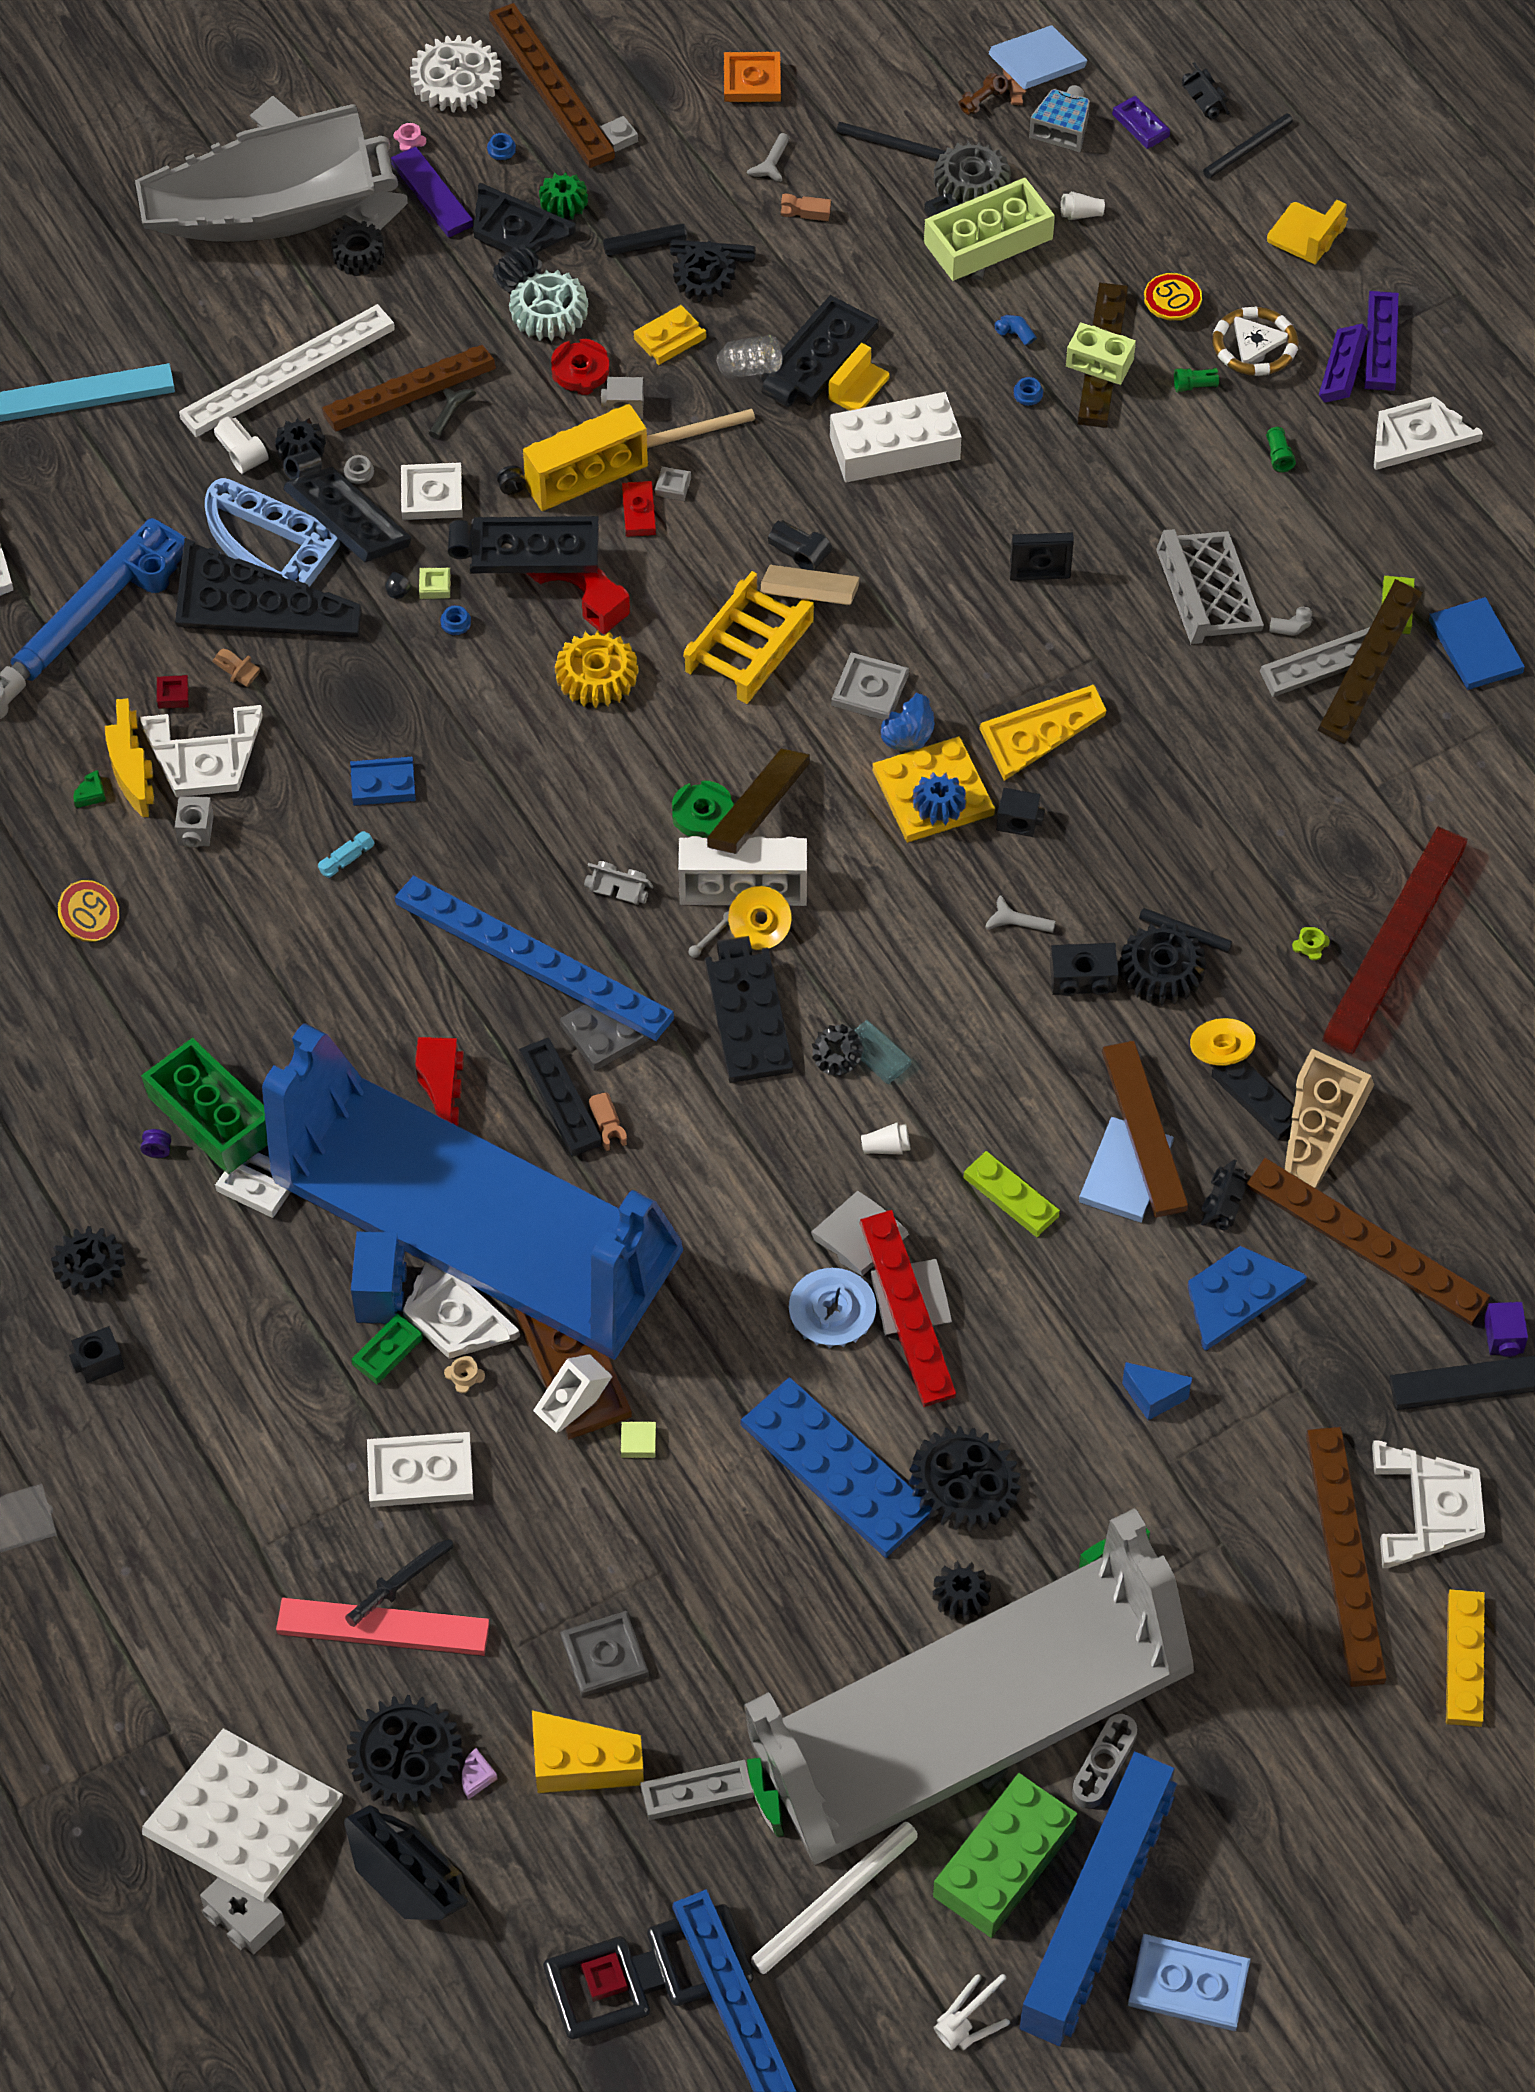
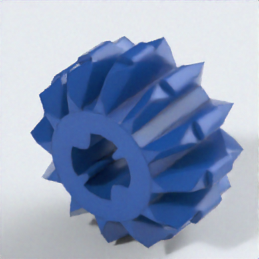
(939, 798)

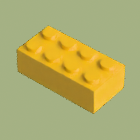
(585, 457)

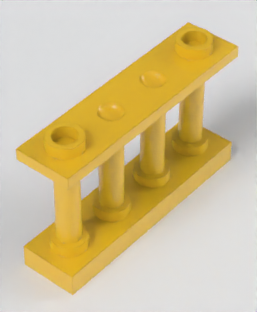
(763, 659)

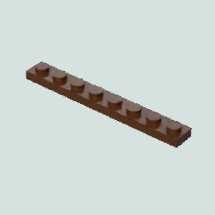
(551, 85)
(1368, 1241)
(1345, 1557)

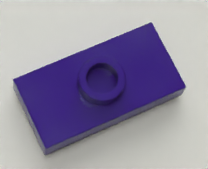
(1141, 122)

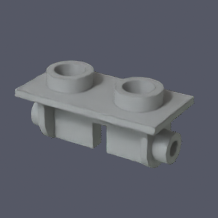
(630, 884)

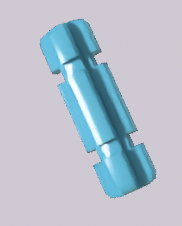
(346, 854)

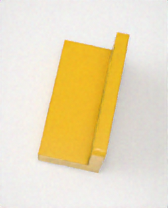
(857, 380)

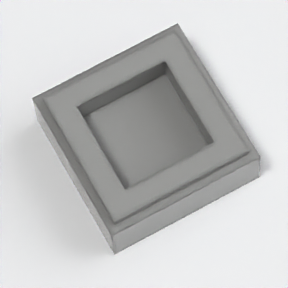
(673, 483)

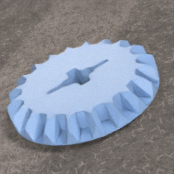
(821, 1289)

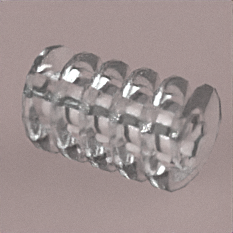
(750, 357)

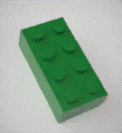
(208, 1105)

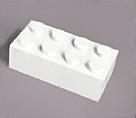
(895, 437)
(719, 876)

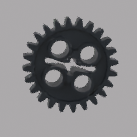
(964, 1478)
(374, 1744)

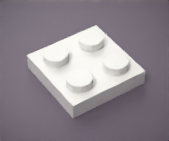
(431, 491)

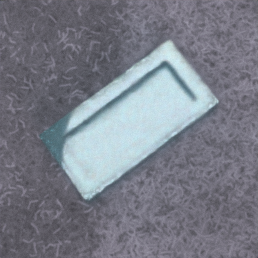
(881, 1054)

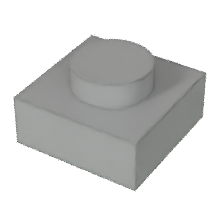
(619, 133)

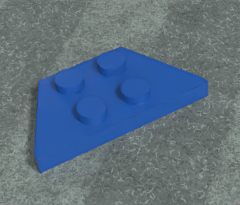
(1238, 1291)

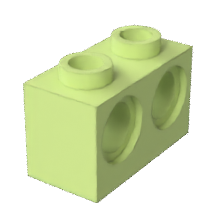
(1100, 353)

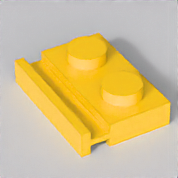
(669, 334)

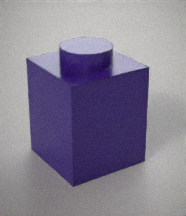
(1506, 1328)

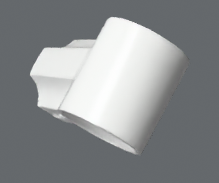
(242, 448)

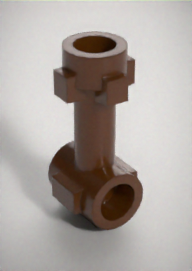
(992, 84)

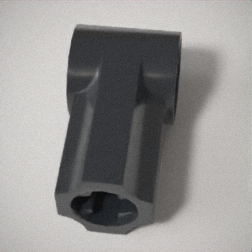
(806, 549)

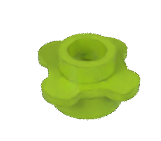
(1314, 936)

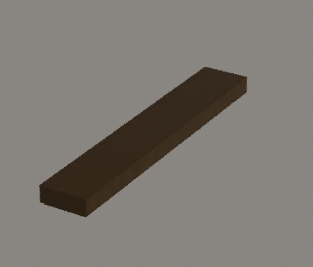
(758, 801)

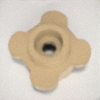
(462, 1365)

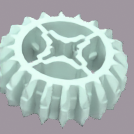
(549, 297)

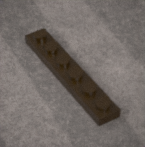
(1096, 391)
(1369, 661)

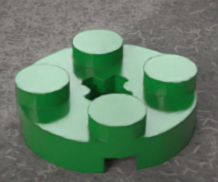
(705, 794)

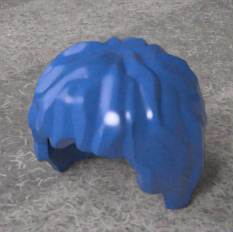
(910, 728)

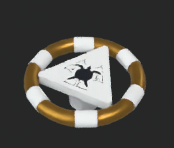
(1255, 341)

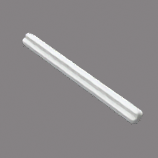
(834, 1898)

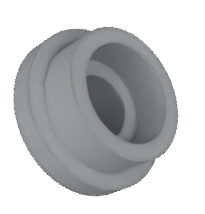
(361, 464)

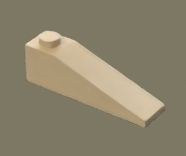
(1323, 1114)

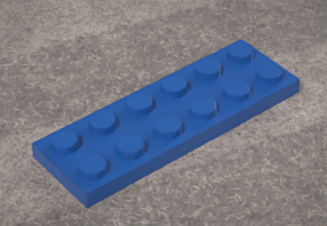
(836, 1467)

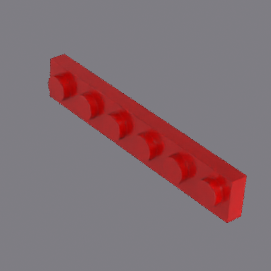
(907, 1308)

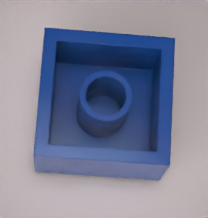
(378, 1277)

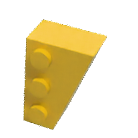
(583, 1755)

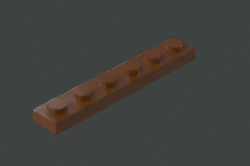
(408, 387)

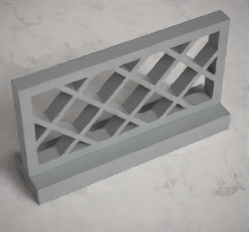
(1187, 586)

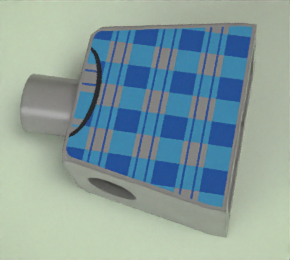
(1061, 118)

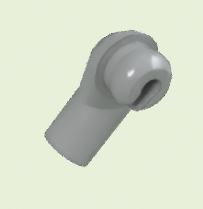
(1294, 625)

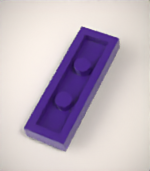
(1343, 363)

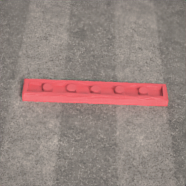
(384, 1627)

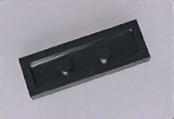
(1256, 1096)

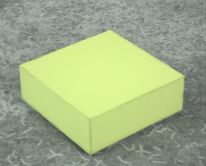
(434, 583)
(638, 1439)

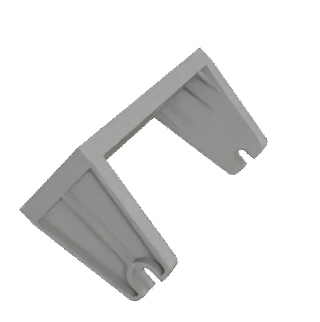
(977, 1697)

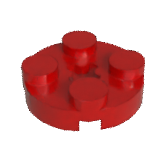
(580, 379)

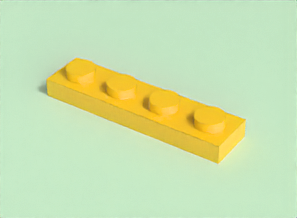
(1465, 1658)

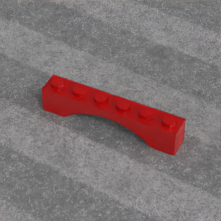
(437, 1073)

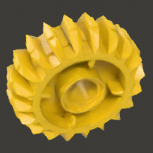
(596, 669)

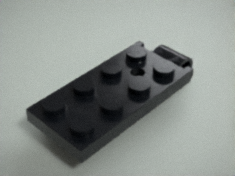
(822, 346)
(342, 507)
(537, 544)
(748, 1021)

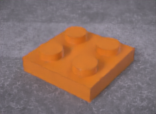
(752, 77)

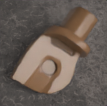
(241, 671)

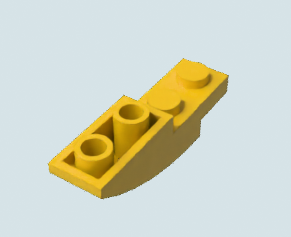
(129, 760)

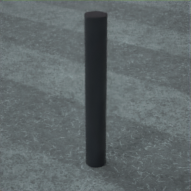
(1203, 936)

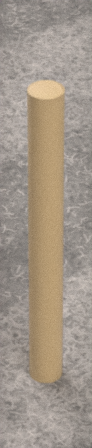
(700, 428)

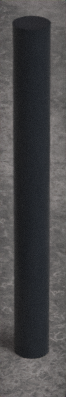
(889, 141)
(1247, 145)

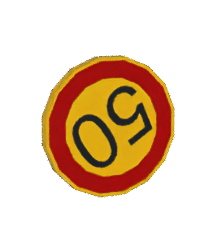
(1172, 296)
(88, 911)

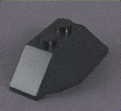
(404, 1866)

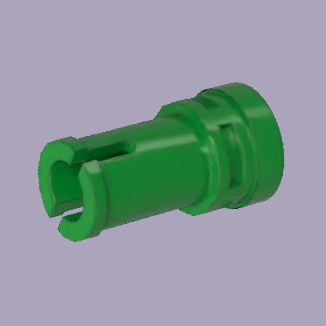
(1188, 379)
(1281, 454)

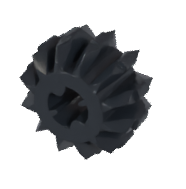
(515, 266)
(299, 437)
(960, 1601)

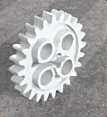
(455, 73)

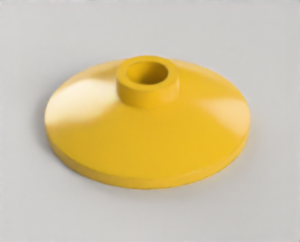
(744, 912)
(1222, 1041)

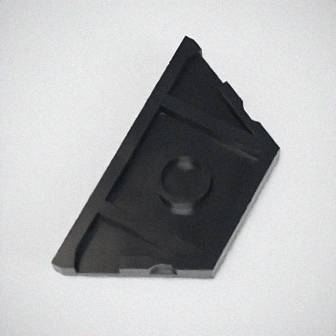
(513, 222)

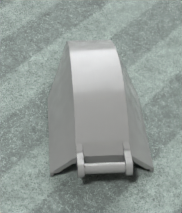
(269, 181)

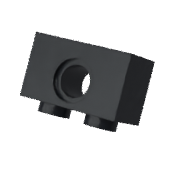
(1096, 958)

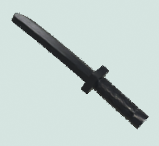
(388, 1588)

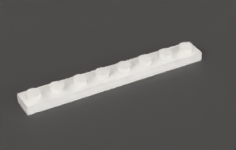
(287, 370)

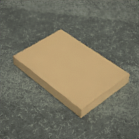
(809, 584)

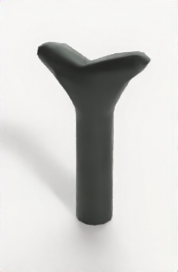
(454, 400)

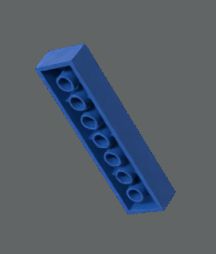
(1098, 1900)

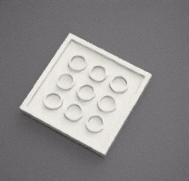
(242, 1814)

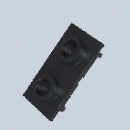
(1200, 83)
(1227, 1184)

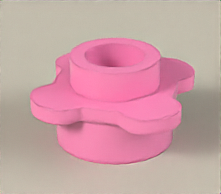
(409, 136)

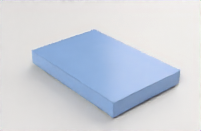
(1038, 57)
(1115, 1176)
(1189, 1982)

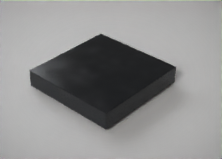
(1041, 556)

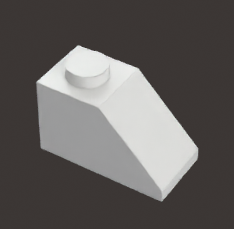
(572, 1391)

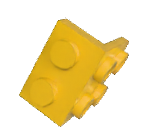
(1308, 231)

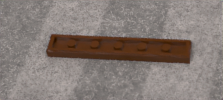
(1145, 1129)

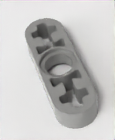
(1102, 1786)

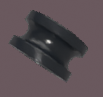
(511, 480)

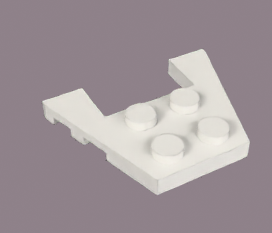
(204, 763)
(1444, 1504)

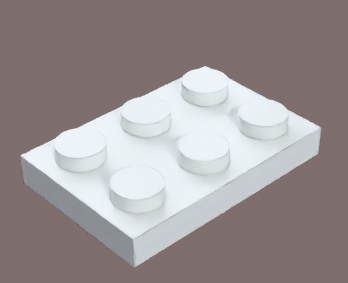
(420, 1469)

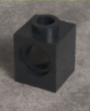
(1019, 812)
(100, 1342)

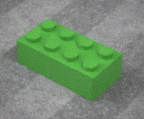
(1004, 1855)

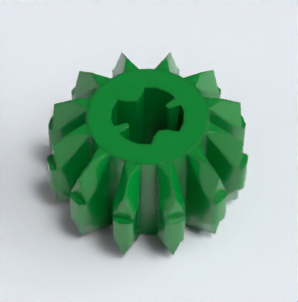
(563, 195)

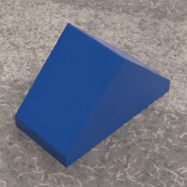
(1155, 1389)

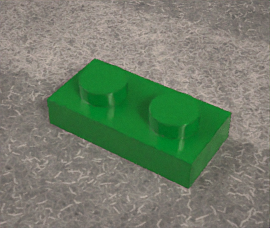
(387, 1348)

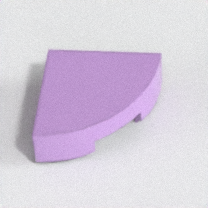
(476, 1774)

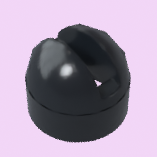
(397, 586)

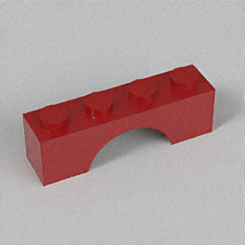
(603, 601)

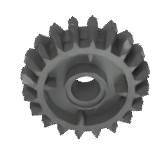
(970, 171)

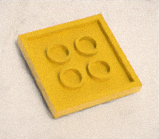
(903, 772)

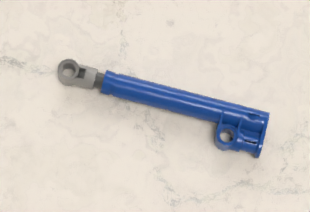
(143, 559)

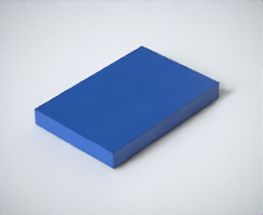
(1476, 643)

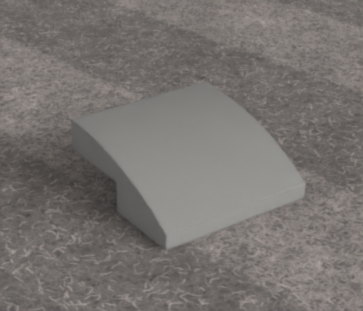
(844, 1235)
(932, 1291)

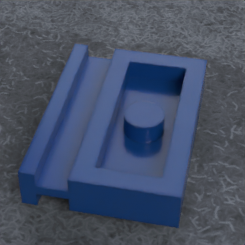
(382, 781)

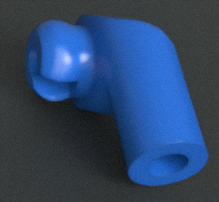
(1015, 325)

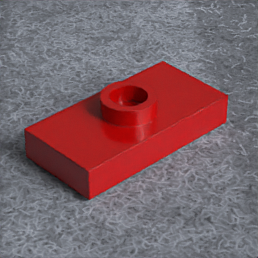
(638, 508)

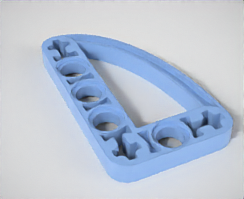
(309, 541)

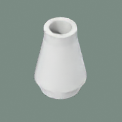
(1081, 206)
(888, 1140)

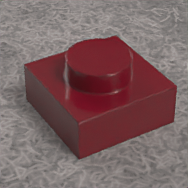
(172, 692)
(604, 1977)

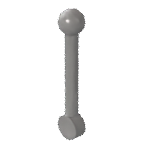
(695, 950)

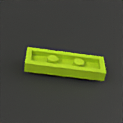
(1011, 1194)

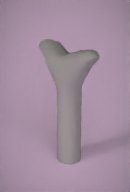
(768, 167)
(1006, 915)

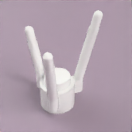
(954, 2025)

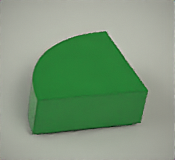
(89, 791)

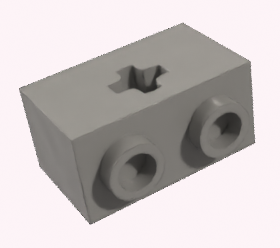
(247, 1930)

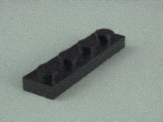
(560, 1097)

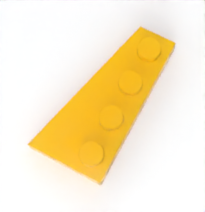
(1037, 729)

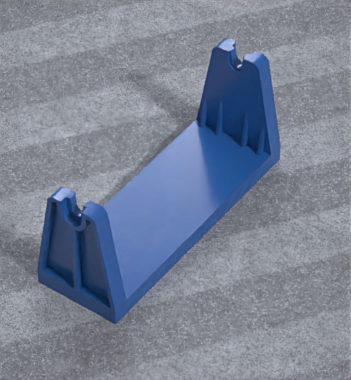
(463, 1200)

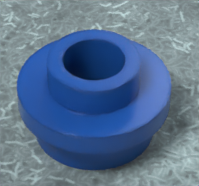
(501, 146)
(1028, 391)
(454, 614)

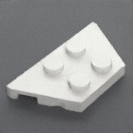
(1419, 431)
(455, 1314)

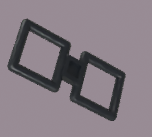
(642, 1974)

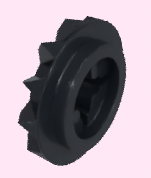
(851, 1047)

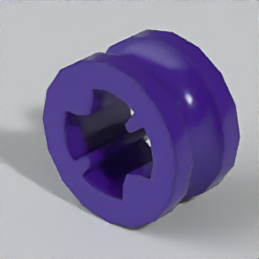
(155, 1143)

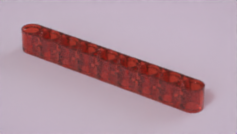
(1394, 940)

